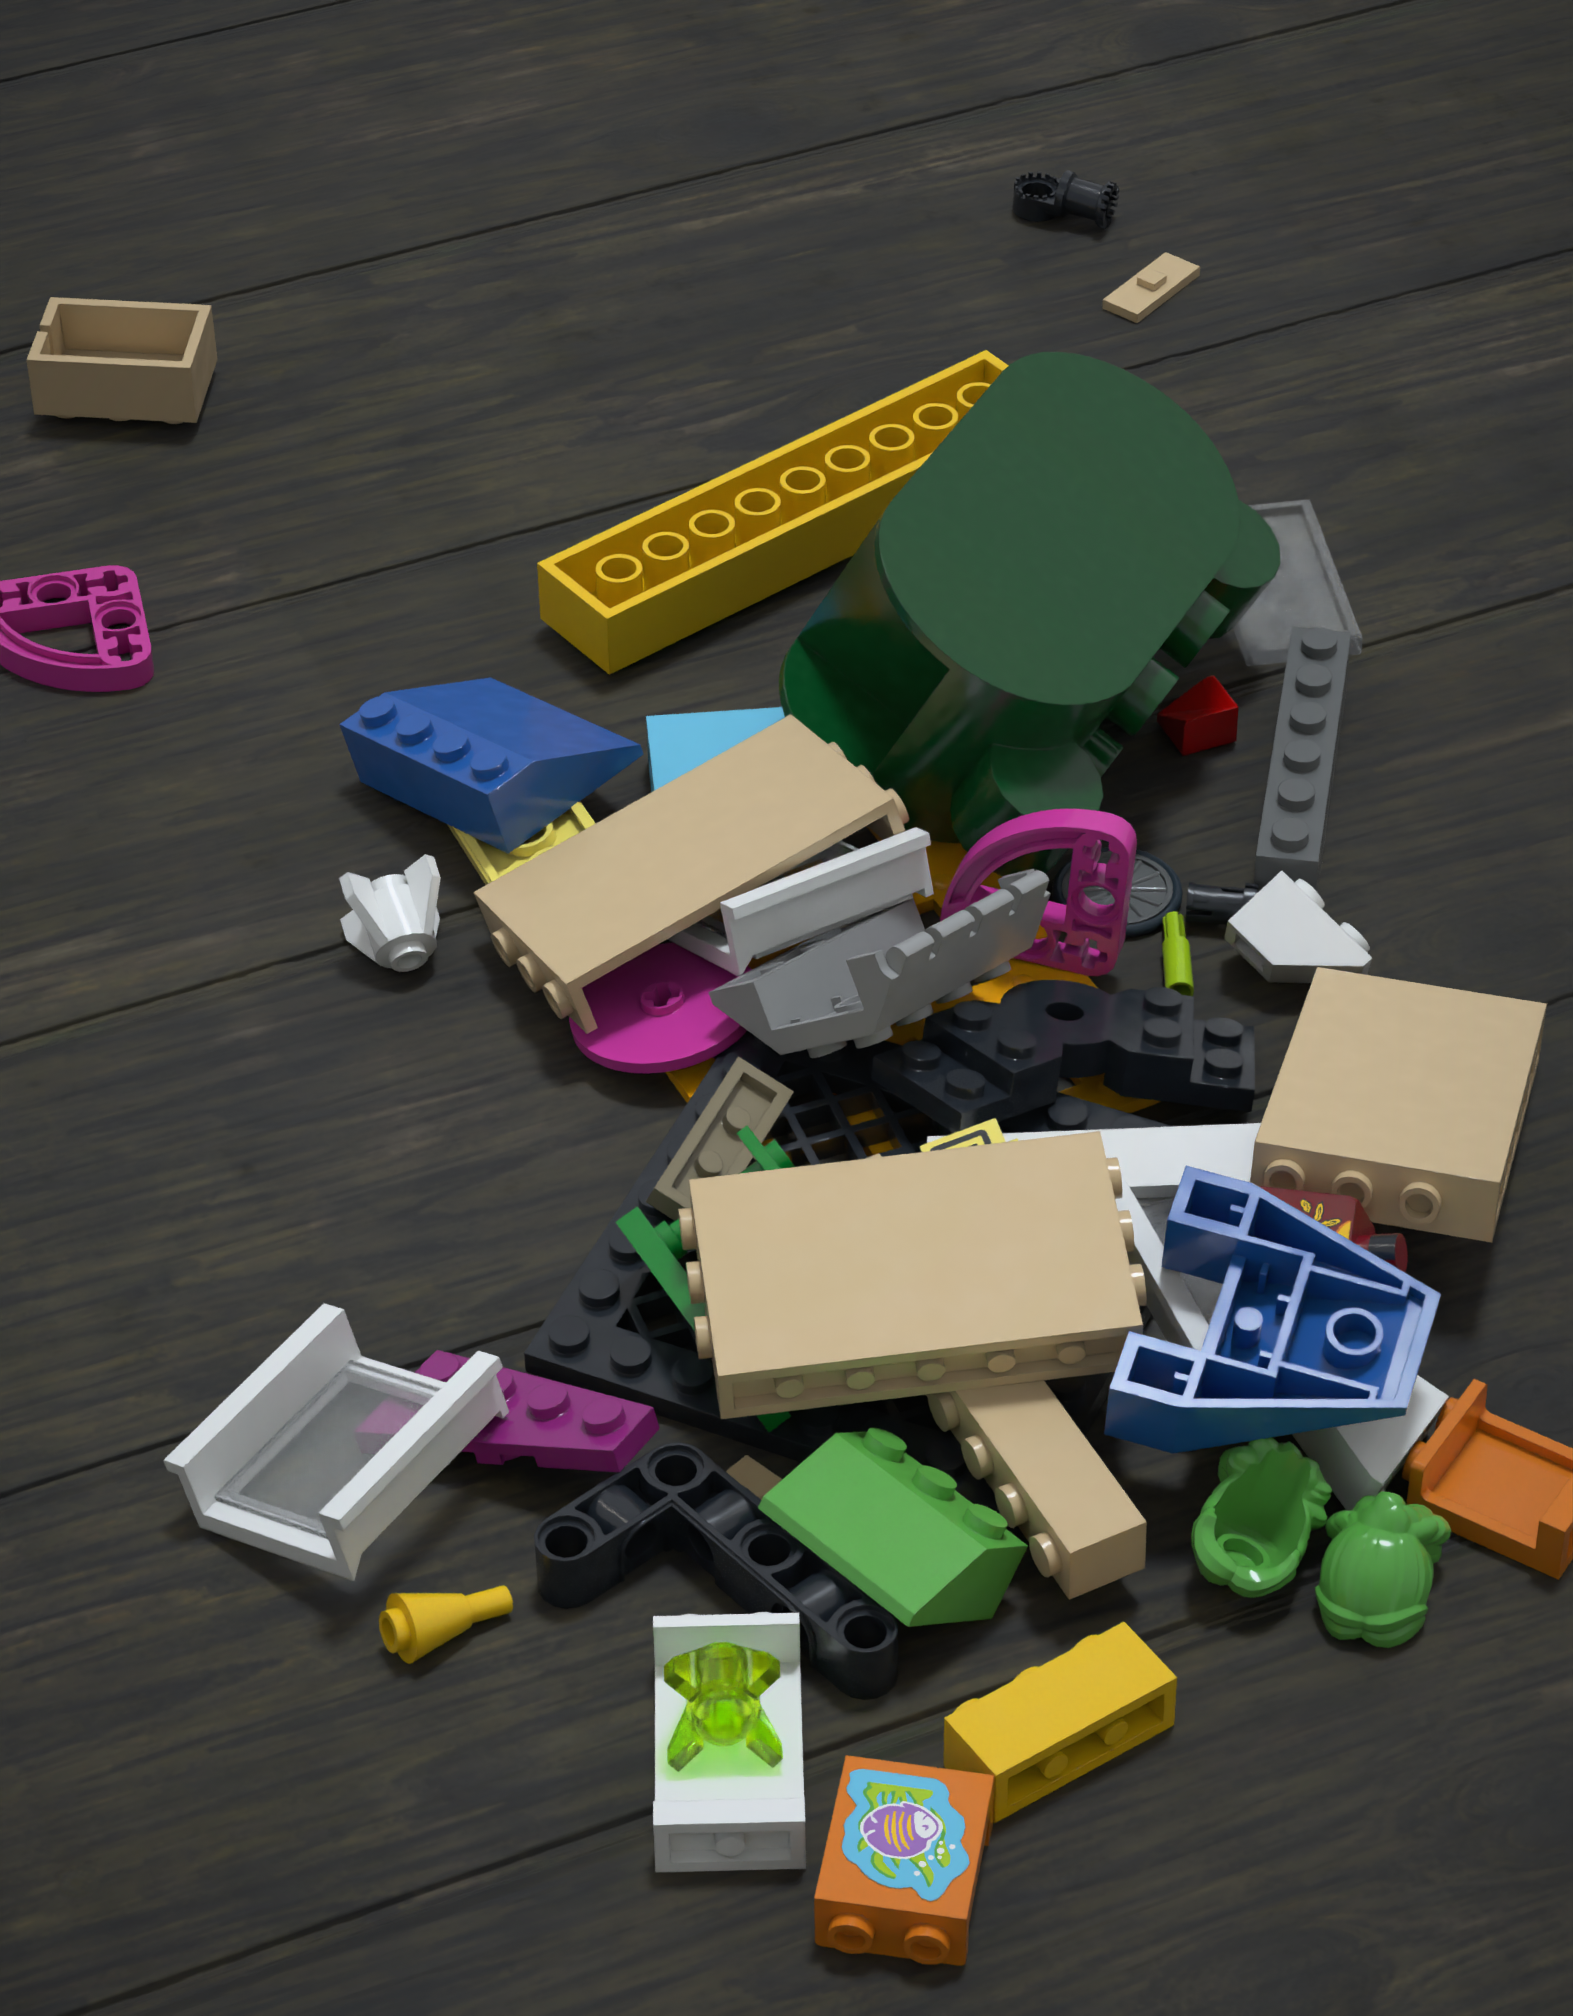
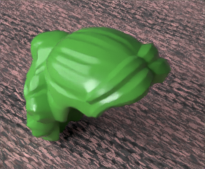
(1259, 1517)
(1379, 1569)

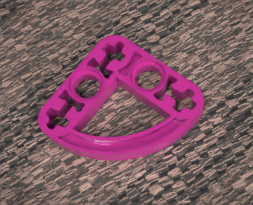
(92, 596)
(1080, 917)

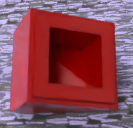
(1201, 718)

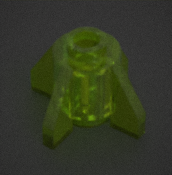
(722, 1701)

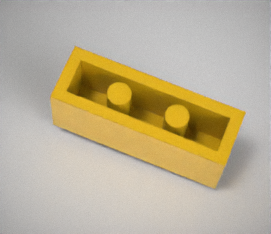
(1062, 1718)

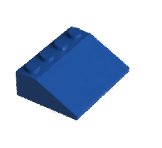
(482, 756)

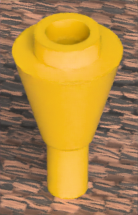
(425, 1621)

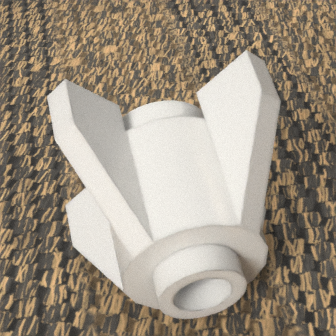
(394, 915)

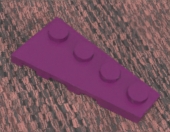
(554, 1422)

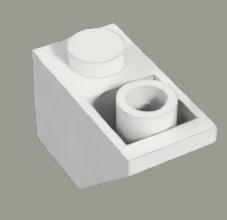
(1290, 934)

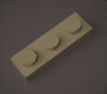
(712, 1145)

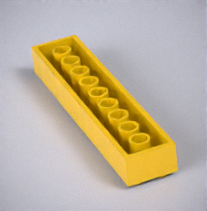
(752, 526)

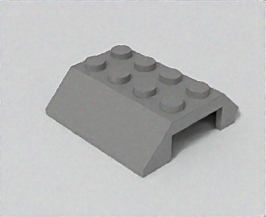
(883, 970)

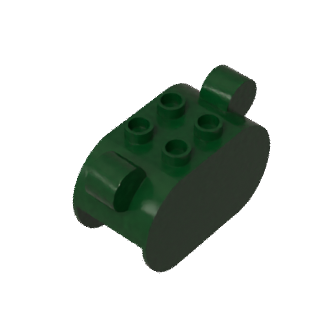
(1026, 599)

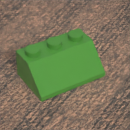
(897, 1529)

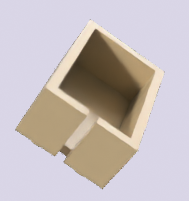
(122, 360)

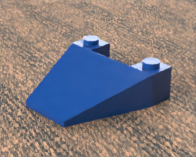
(1298, 1337)

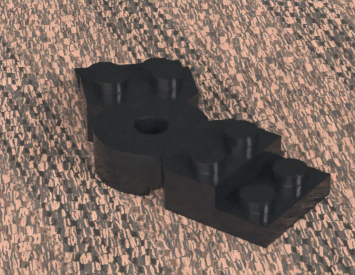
(1009, 1054)

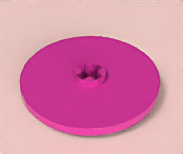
(657, 1013)

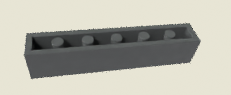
(1304, 756)

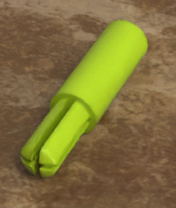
(1176, 955)

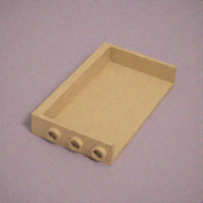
(677, 858)
(1402, 1100)
(912, 1274)

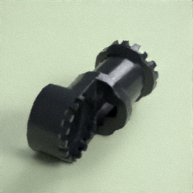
(1064, 197)

